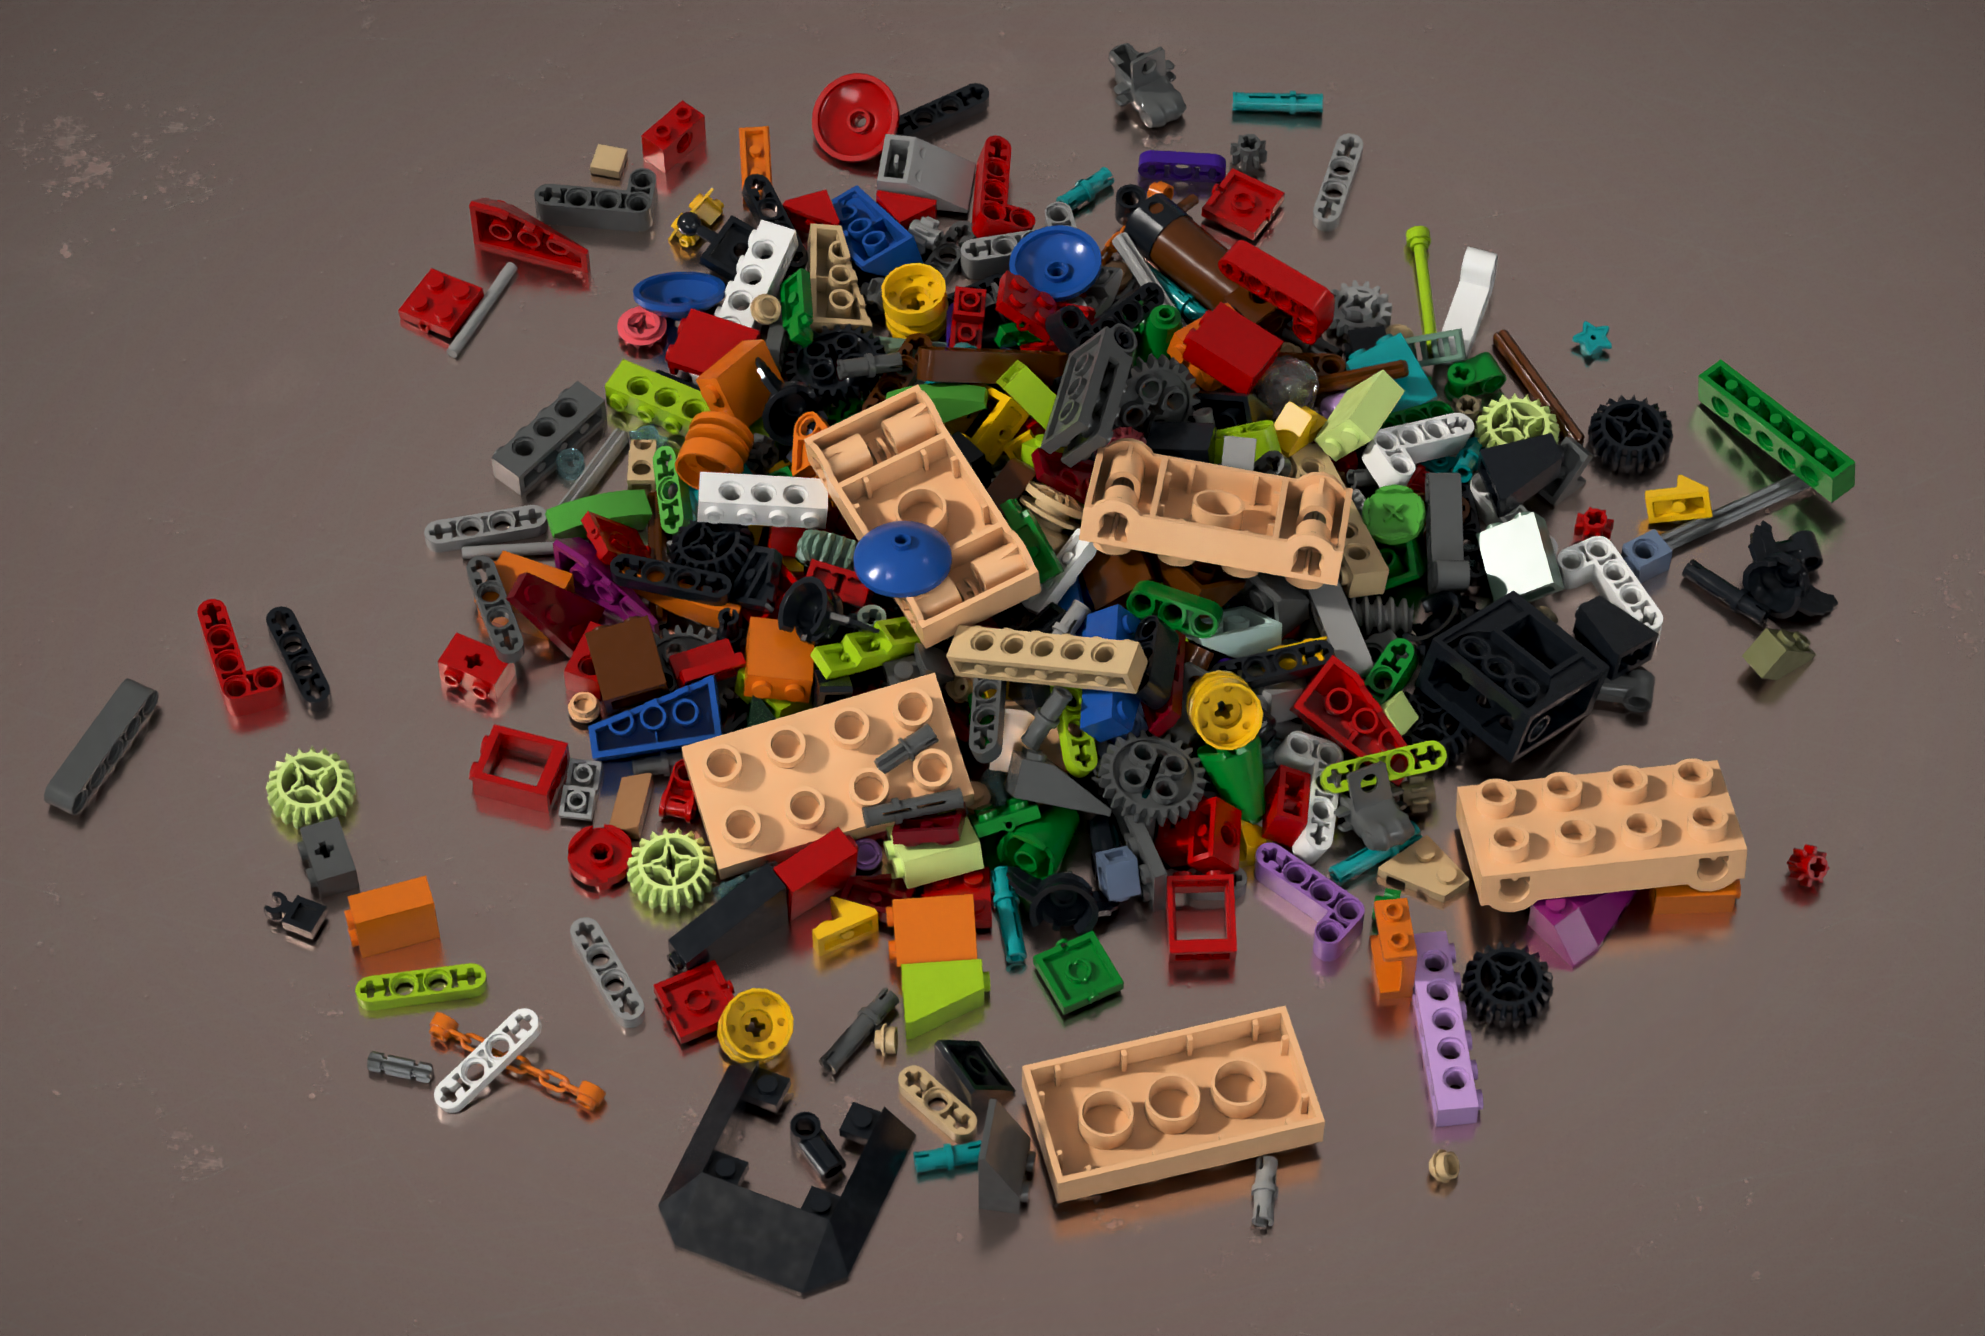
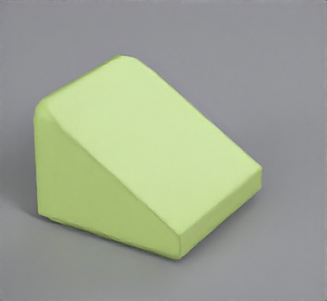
(1400, 712)

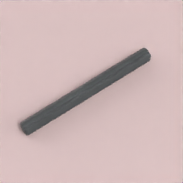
(1734, 511)

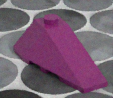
(595, 583)
(1577, 923)

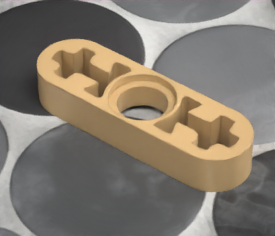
(940, 1118)

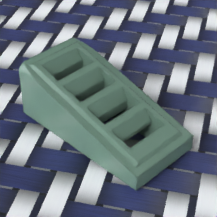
(1459, 342)

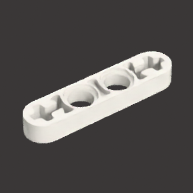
(492, 1065)

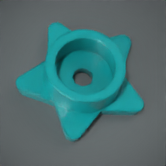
(1589, 345)

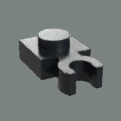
(299, 916)

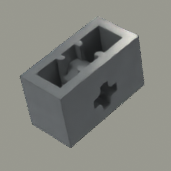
(328, 857)

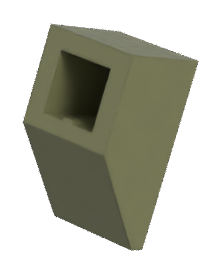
(1778, 653)

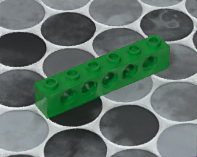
(1776, 431)

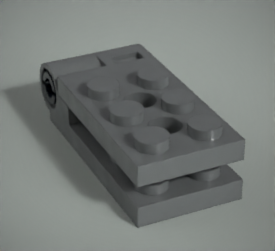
(1090, 394)

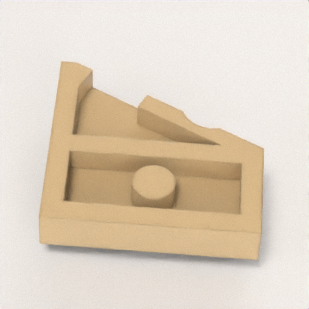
(1426, 870)

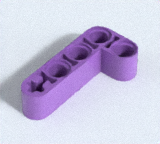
(1278, 867)

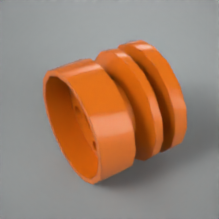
(713, 445)

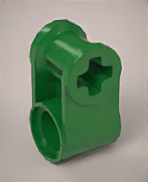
(1474, 376)

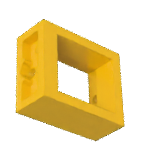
(1005, 416)

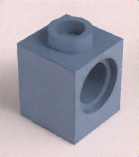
(1651, 547)
(1118, 873)

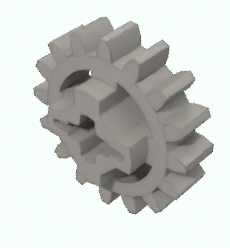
(1360, 307)

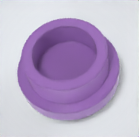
(869, 854)

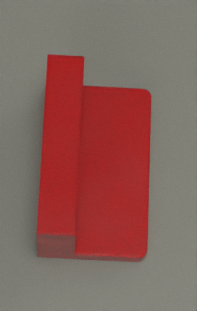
(706, 660)

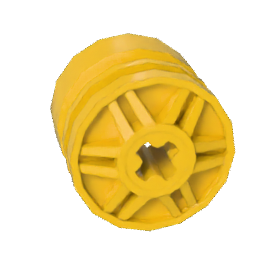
(915, 301)
(1235, 724)
(766, 1011)

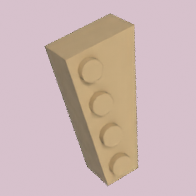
(833, 281)

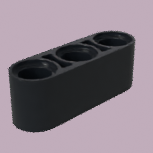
(1160, 649)

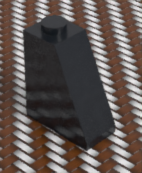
(1519, 470)
(1614, 636)

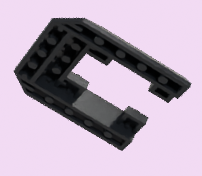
(765, 1237)

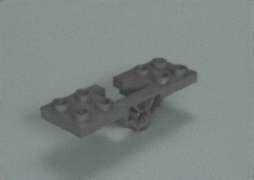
(1139, 840)

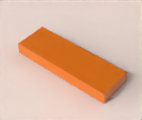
(755, 153)

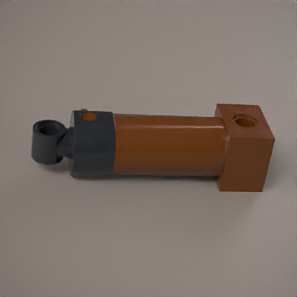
(1189, 254)

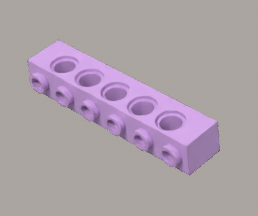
(1448, 1104)

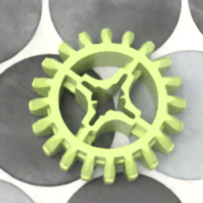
(1520, 421)
(315, 777)
(691, 864)

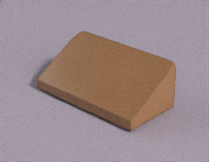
(632, 804)

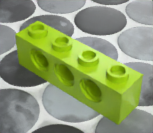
(653, 398)

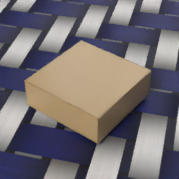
(608, 161)

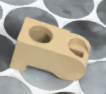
(640, 465)

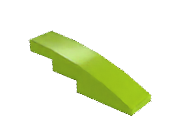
(865, 649)

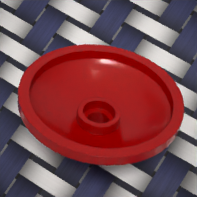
(843, 106)

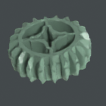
(826, 548)

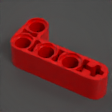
(990, 207)
(1281, 286)
(248, 684)

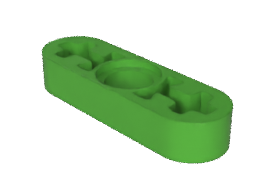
(663, 480)

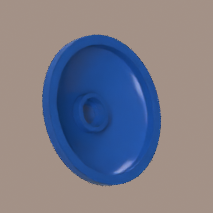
(1057, 261)
(677, 292)
(902, 559)

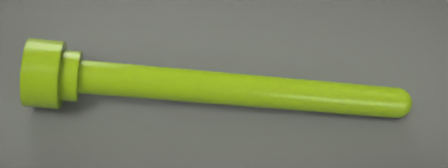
(1418, 241)

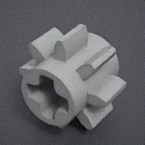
(926, 234)

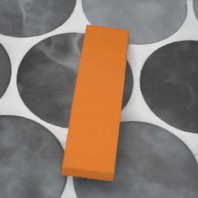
(691, 610)

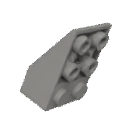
(925, 171)

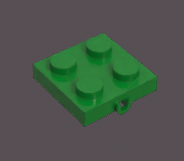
(994, 819)
(1078, 972)

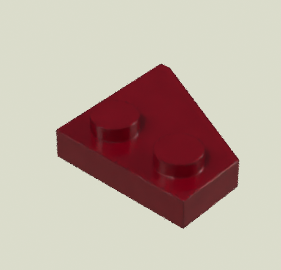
(930, 828)
(877, 892)

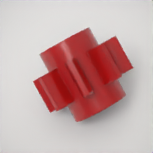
(1593, 524)
(1808, 865)

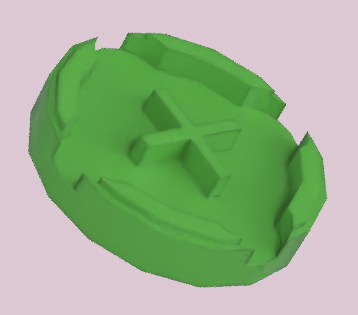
(1394, 514)

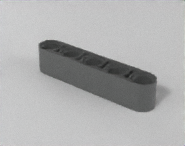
(101, 746)

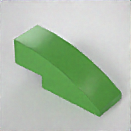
(952, 399)
(624, 507)

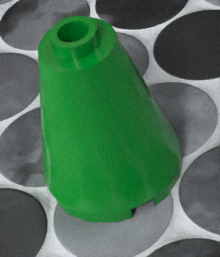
(1158, 332)
(1238, 777)
(1041, 843)

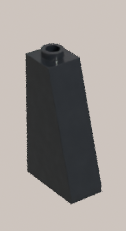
(732, 922)

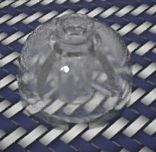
(1287, 381)

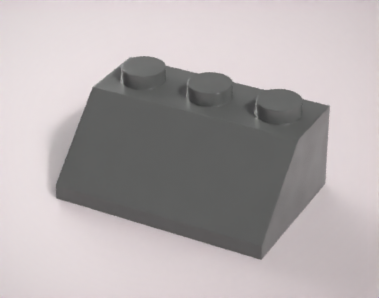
(1275, 599)

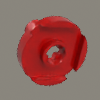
(599, 872)

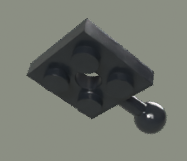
(720, 253)

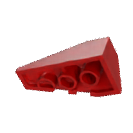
(516, 232)
(1348, 715)

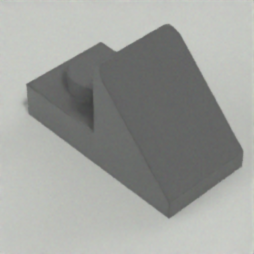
(1569, 480)
(917, 665)

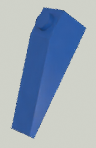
(873, 235)

